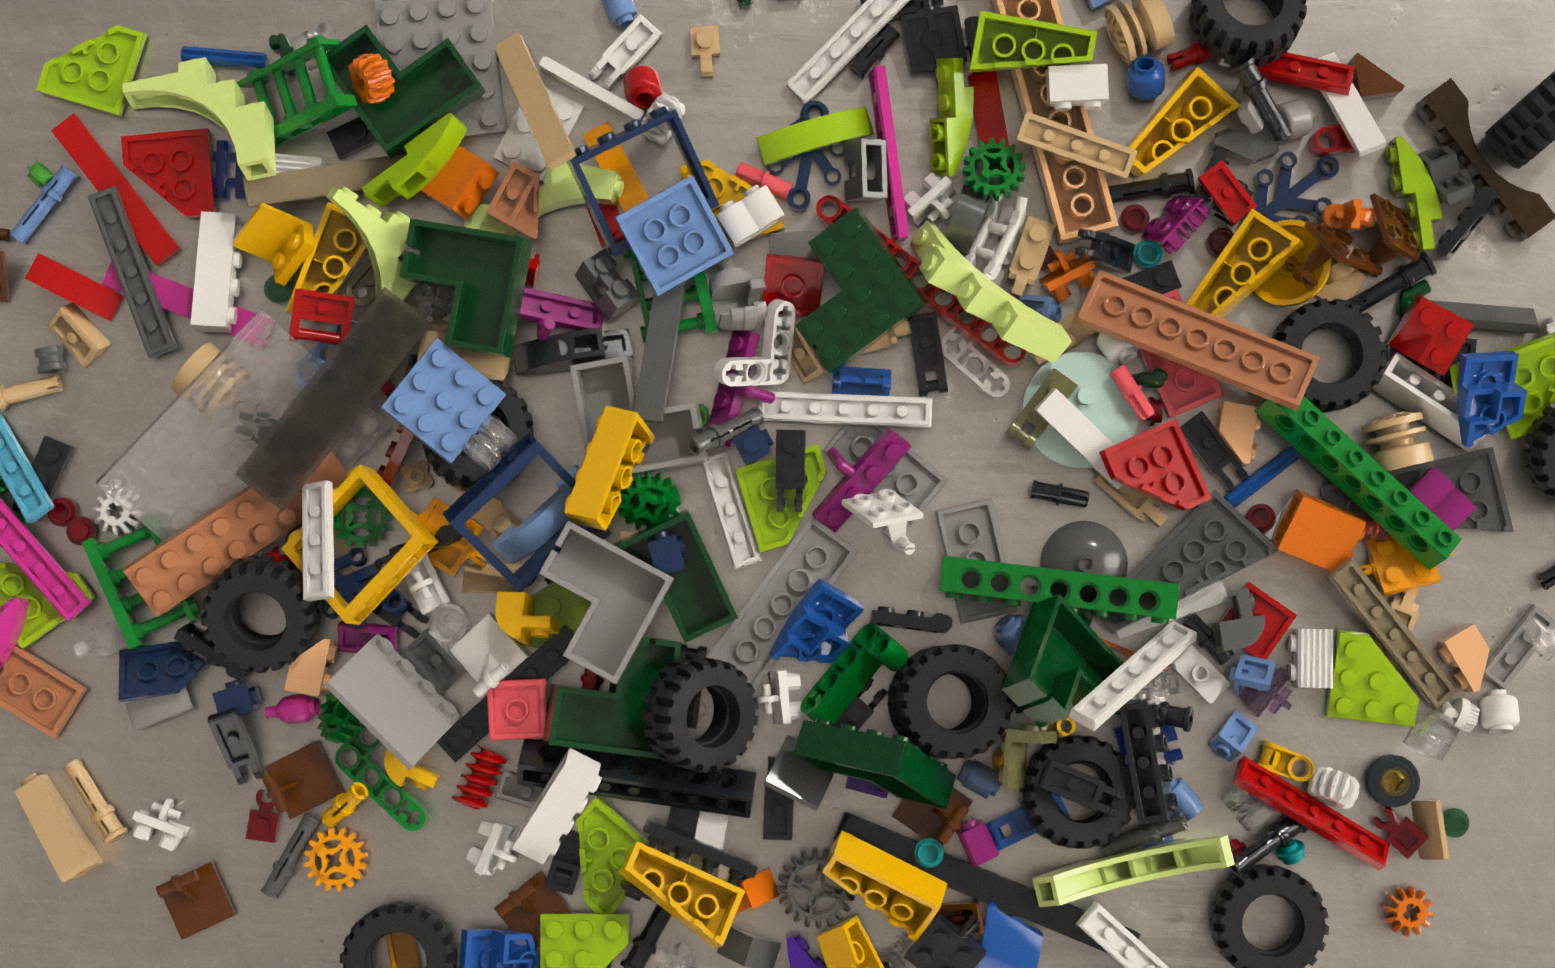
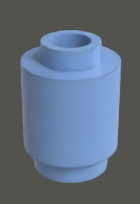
(620, 11)
(979, 778)
(1187, 799)

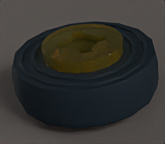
(1381, 780)

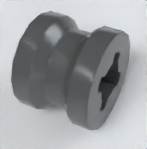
(50, 359)

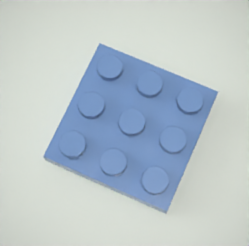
(674, 235)
(442, 400)

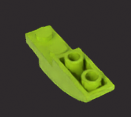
(952, 128)
(423, 161)
(1413, 181)

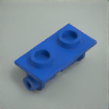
(861, 381)

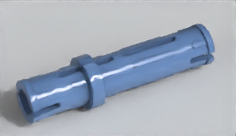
(43, 204)

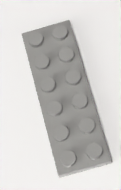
(750, 638)

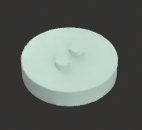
(1094, 397)

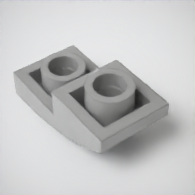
(1248, 111)
(793, 243)
(152, 710)

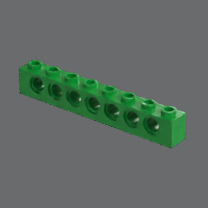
(1362, 480)
(1165, 593)

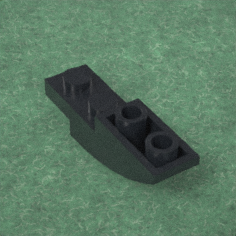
(570, 348)

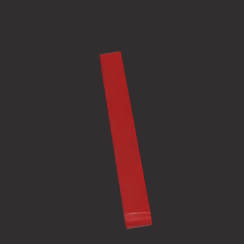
(948, 312)

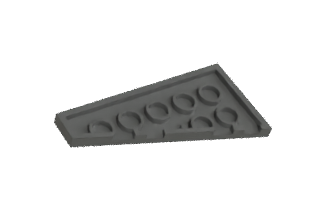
(1471, 473)
(1196, 554)

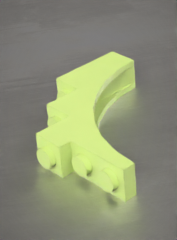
(223, 102)
(382, 237)
(983, 298)
(1132, 867)

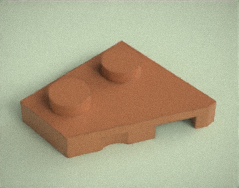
(518, 200)

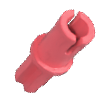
(758, 177)
(1132, 393)

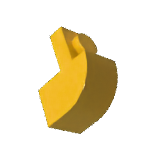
(516, 617)
(400, 774)

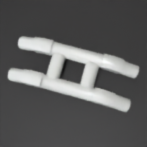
(991, 226)

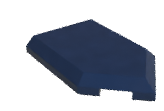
(156, 670)

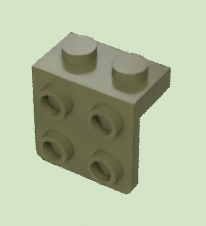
(1015, 748)

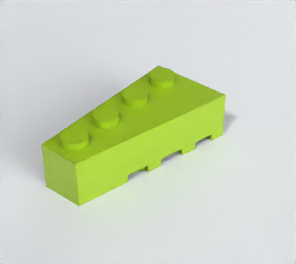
(1024, 43)

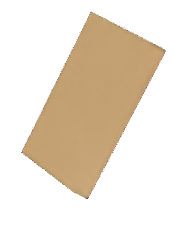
(78, 334)
(803, 358)
(486, 579)
(1429, 818)

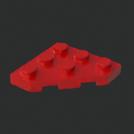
(175, 167)
(1158, 466)

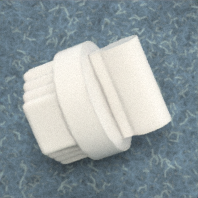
(1462, 712)

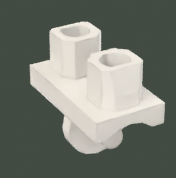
(933, 203)
(426, 586)
(776, 697)
(172, 830)
(496, 850)

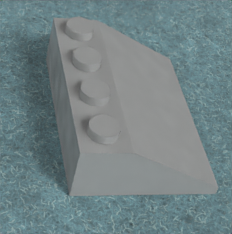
(393, 701)

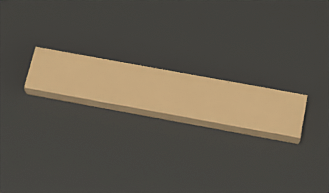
(535, 101)

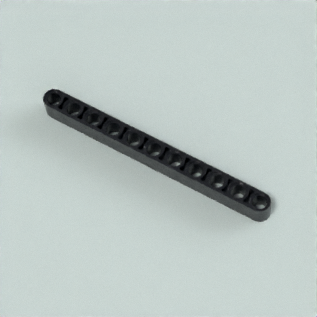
(974, 881)

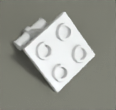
(886, 510)
(488, 654)

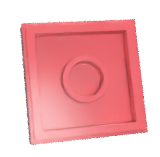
(517, 709)

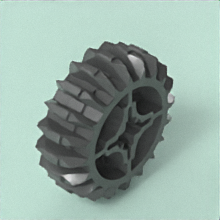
(802, 883)

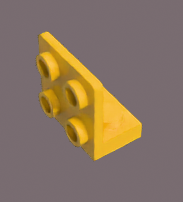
(277, 239)

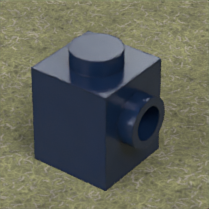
(753, 445)
(667, 551)
(238, 695)

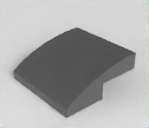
(434, 661)
(797, 777)

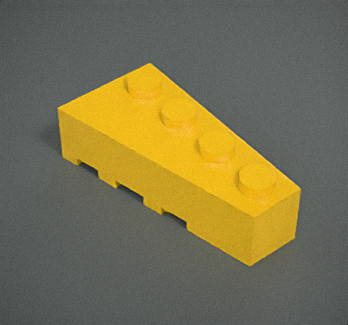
(1179, 119)
(333, 258)
(1244, 264)
(607, 467)
(885, 883)
(685, 892)
(848, 946)

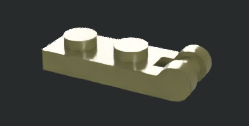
(1054, 380)

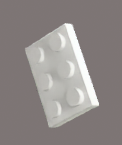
(520, 143)

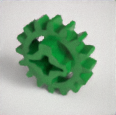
(993, 157)
(649, 500)
(370, 526)
(336, 721)

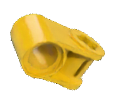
(1282, 760)

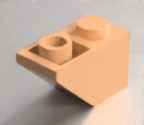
(1237, 427)
(1467, 655)
(312, 669)

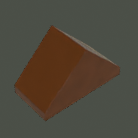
(1372, 81)
(960, 911)

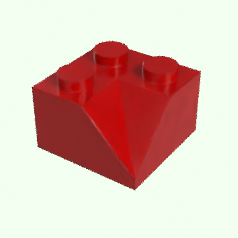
(1430, 334)

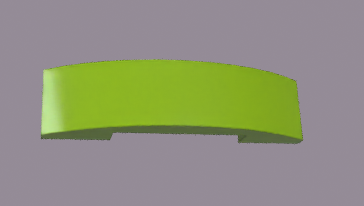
(814, 134)

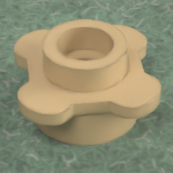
(424, 477)

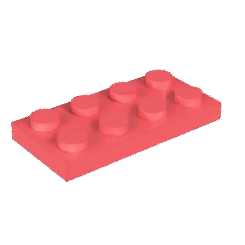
(1184, 386)

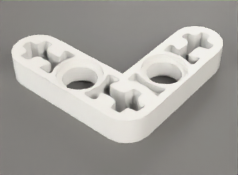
(967, 352)
(766, 363)

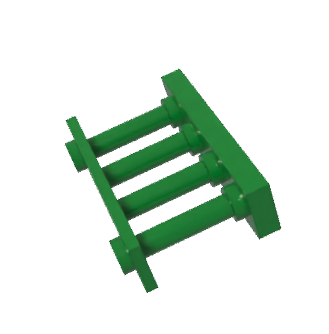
(314, 112)
(697, 293)
(123, 605)

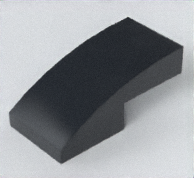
(565, 865)

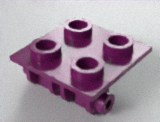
(1168, 227)

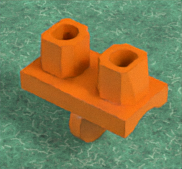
(1348, 216)
(1064, 270)

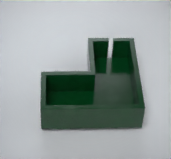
(421, 90)
(487, 280)
(873, 295)
(696, 594)
(1056, 662)
(610, 718)
(884, 761)

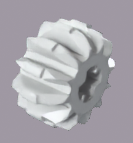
(662, 133)
(112, 522)
(1333, 787)

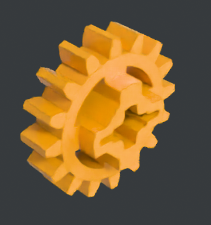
(345, 867)

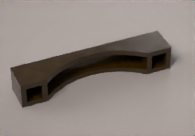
(1448, 114)

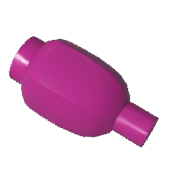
(294, 709)

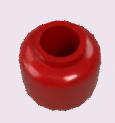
(642, 86)

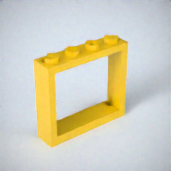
(396, 569)

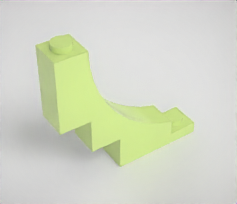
(557, 192)

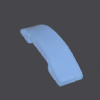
(538, 527)

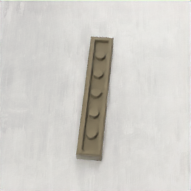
(315, 181)
(1392, 633)

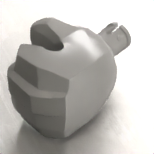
(737, 297)

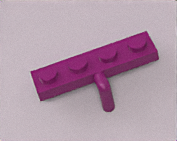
(558, 311)
(729, 398)
(861, 477)

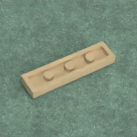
(1076, 145)

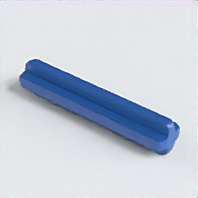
(225, 57)
(1262, 476)

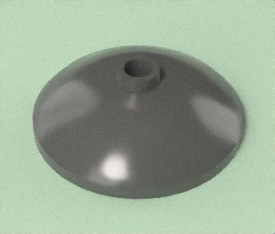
(1083, 540)

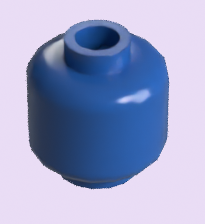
(1146, 78)

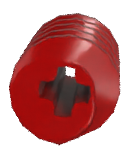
(480, 778)

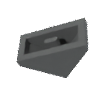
(750, 949)

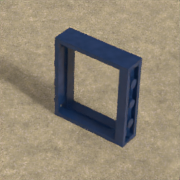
(632, 129)
(488, 487)

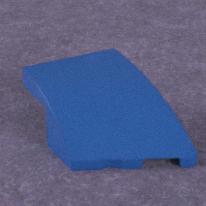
(1488, 394)
(818, 625)
(1009, 941)
(497, 949)

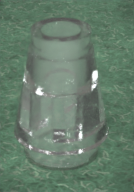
(1541, 638)

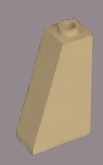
(57, 828)

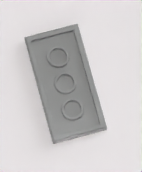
(909, 478)
(974, 533)

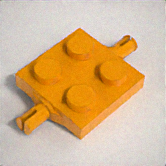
(453, 556)
(1396, 567)

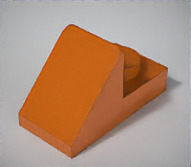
(757, 890)

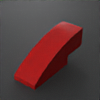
(74, 287)

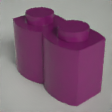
(1442, 497)
(977, 841)

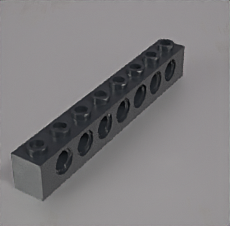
(646, 780)

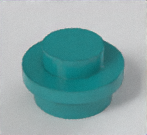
(1147, 254)
(928, 852)
(1292, 853)

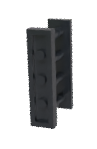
(684, 848)

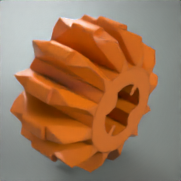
(371, 78)
(1417, 914)

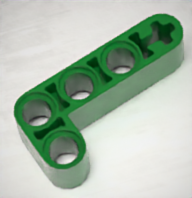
(852, 672)
(379, 791)

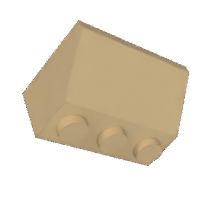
(488, 365)

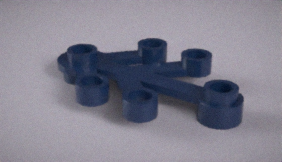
(806, 161)
(1286, 196)
(351, 584)

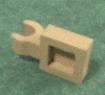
(705, 45)

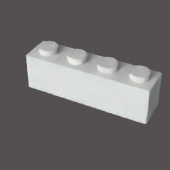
(216, 273)
(1421, 392)
(557, 805)

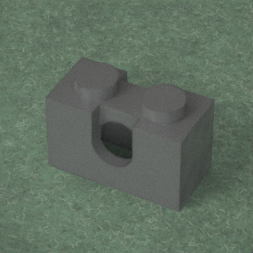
(858, 156)
(619, 293)

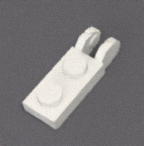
(626, 50)

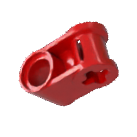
(1337, 142)

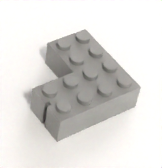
(615, 385)
(622, 596)

